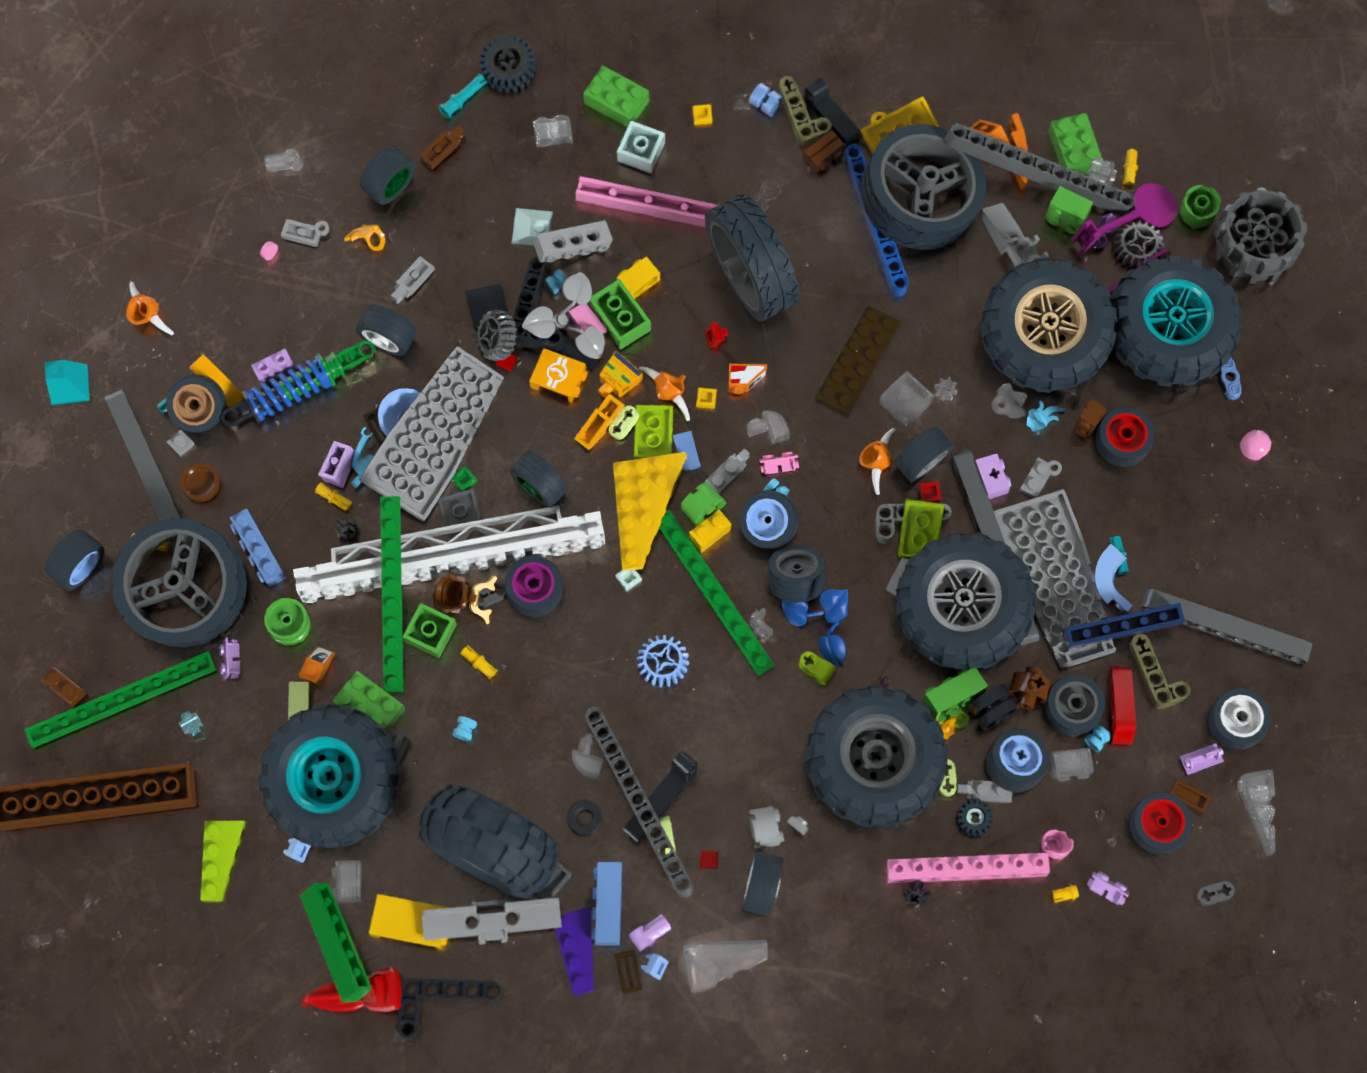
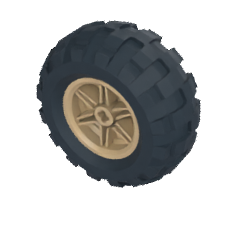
(1058, 363)

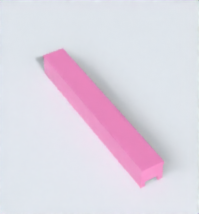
(642, 201)

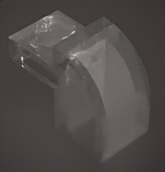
(771, 423)
(585, 763)

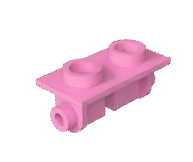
(771, 463)

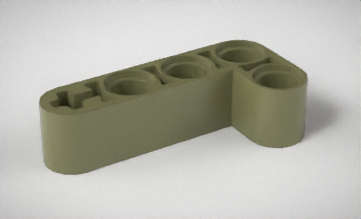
(799, 110)
(1155, 670)

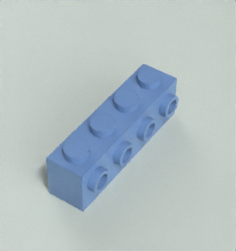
(259, 551)
(608, 903)

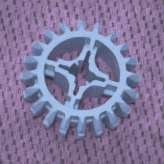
(656, 657)

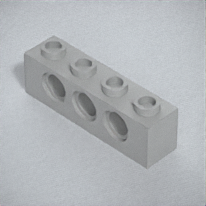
(562, 238)

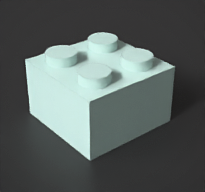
(641, 147)

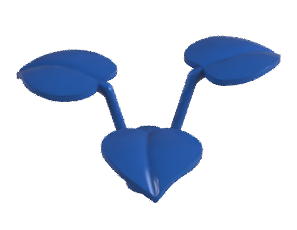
(835, 609)

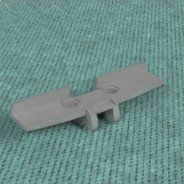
(1010, 238)
(493, 926)

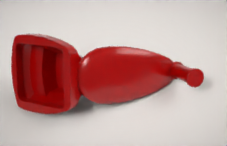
(382, 998)

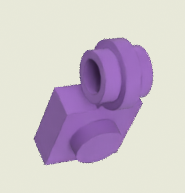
(1102, 240)

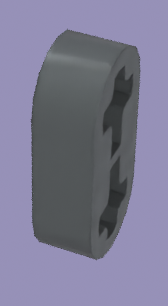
(494, 598)
(1213, 889)

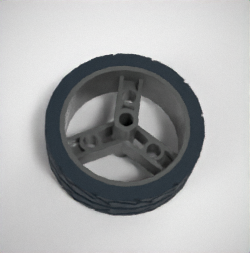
(917, 227)
(752, 257)
(131, 597)

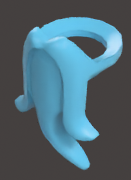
(1040, 418)

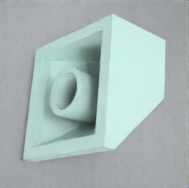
(529, 224)

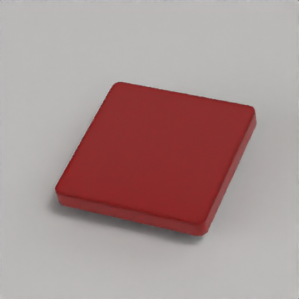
(507, 363)
(709, 859)

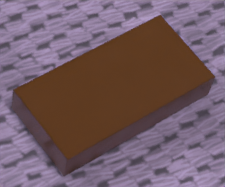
(1192, 797)

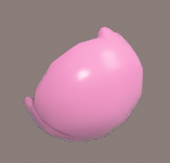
(1255, 444)
(1056, 844)

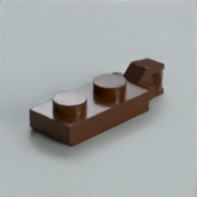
(441, 147)

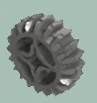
(496, 335)

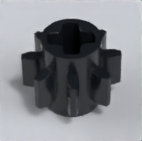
(345, 528)
(917, 892)

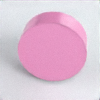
(268, 250)

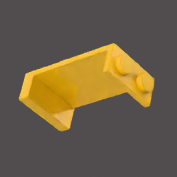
(402, 920)

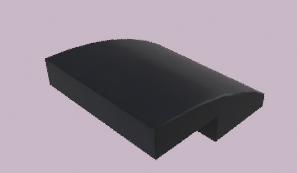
(485, 300)

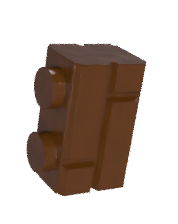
(823, 152)
(1089, 419)
(64, 687)

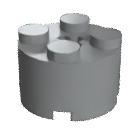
(765, 827)

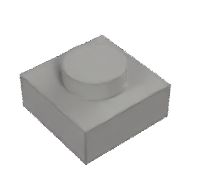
(180, 443)
(799, 824)

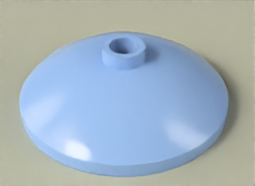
(394, 407)

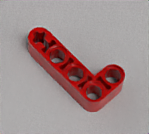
(1122, 705)

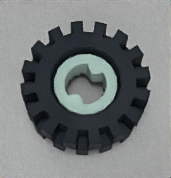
(985, 817)

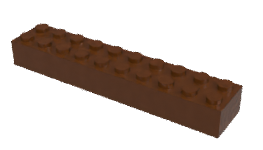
(97, 796)

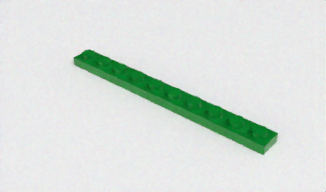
(391, 594)
(715, 595)
(120, 699)

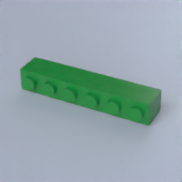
(335, 942)

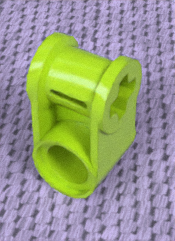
(819, 669)

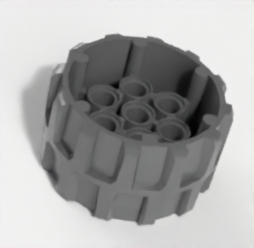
(1266, 208)

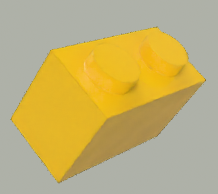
(639, 276)
(710, 531)

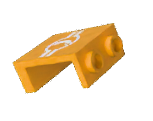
(559, 374)

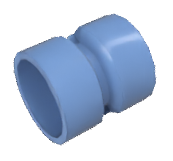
(760, 96)

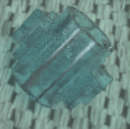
(190, 723)

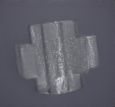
(947, 384)

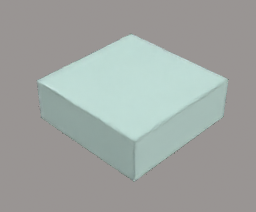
(628, 579)

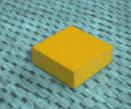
(702, 114)
(706, 398)

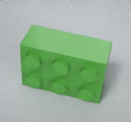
(616, 96)
(1074, 142)
(620, 314)
(954, 694)
(371, 699)

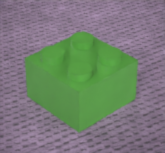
(1068, 210)
(429, 630)

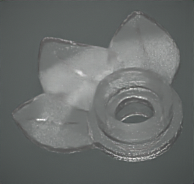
(1011, 400)

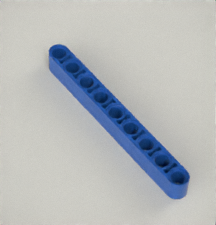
(881, 244)

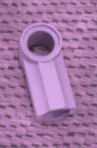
(646, 935)

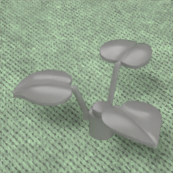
(543, 323)

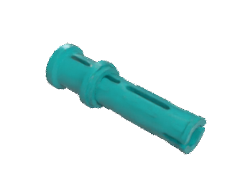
(456, 101)

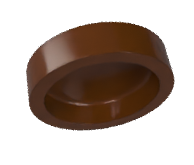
(200, 482)

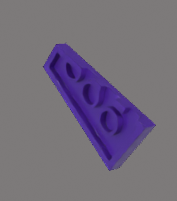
(576, 949)

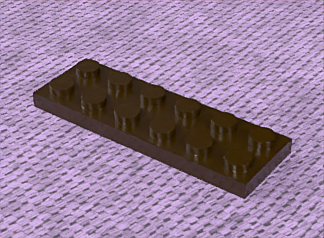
(857, 360)

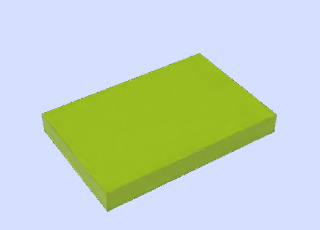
(653, 431)
(919, 526)

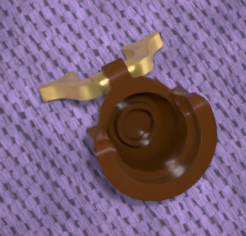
(454, 593)

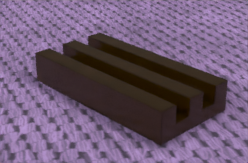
(366, 418)
(632, 988)

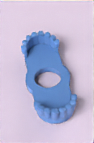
(1233, 388)

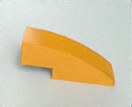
(205, 367)
(599, 422)

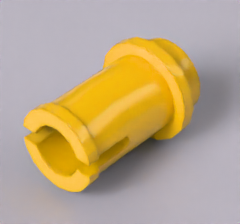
(1065, 893)

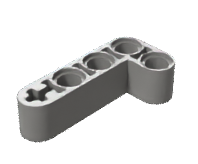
(896, 520)

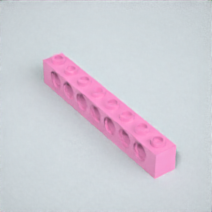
(967, 868)

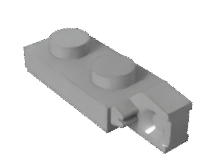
(412, 279)
(728, 471)
(984, 791)

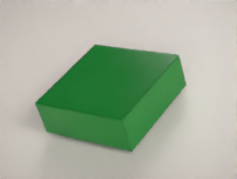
(464, 479)

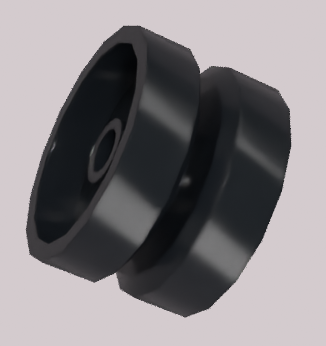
(993, 707)

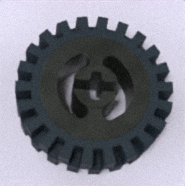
(504, 51)

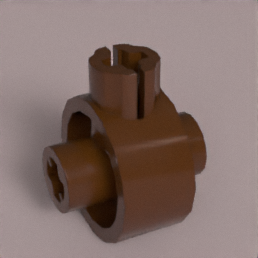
(1030, 687)

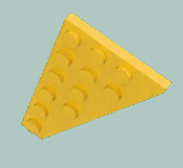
(641, 499)

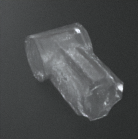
(282, 161)

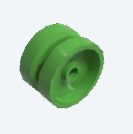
(287, 610)

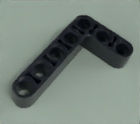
(524, 308)
(682, 772)
(440, 994)

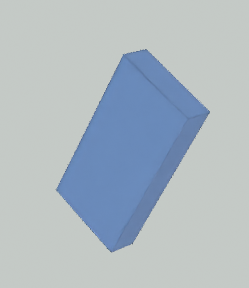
(685, 443)

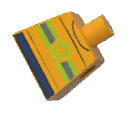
(618, 376)

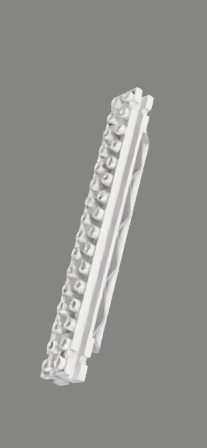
(454, 556)

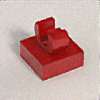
(715, 334)
(930, 492)

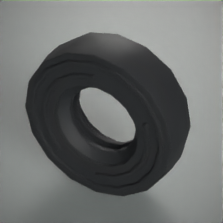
(581, 805)

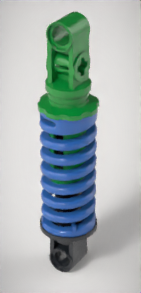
(319, 373)

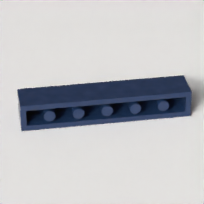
(1123, 626)

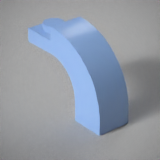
(1104, 578)

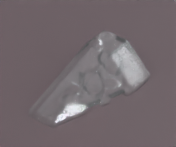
(1257, 793)
(713, 961)

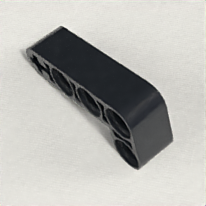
(823, 106)

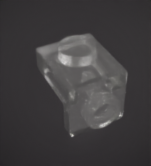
(760, 628)

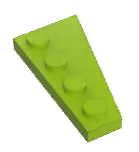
(219, 852)

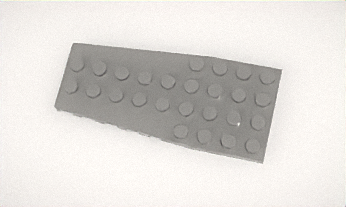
(433, 434)
(1057, 559)

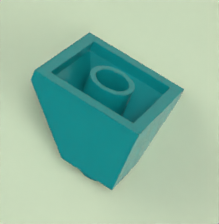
(67, 381)

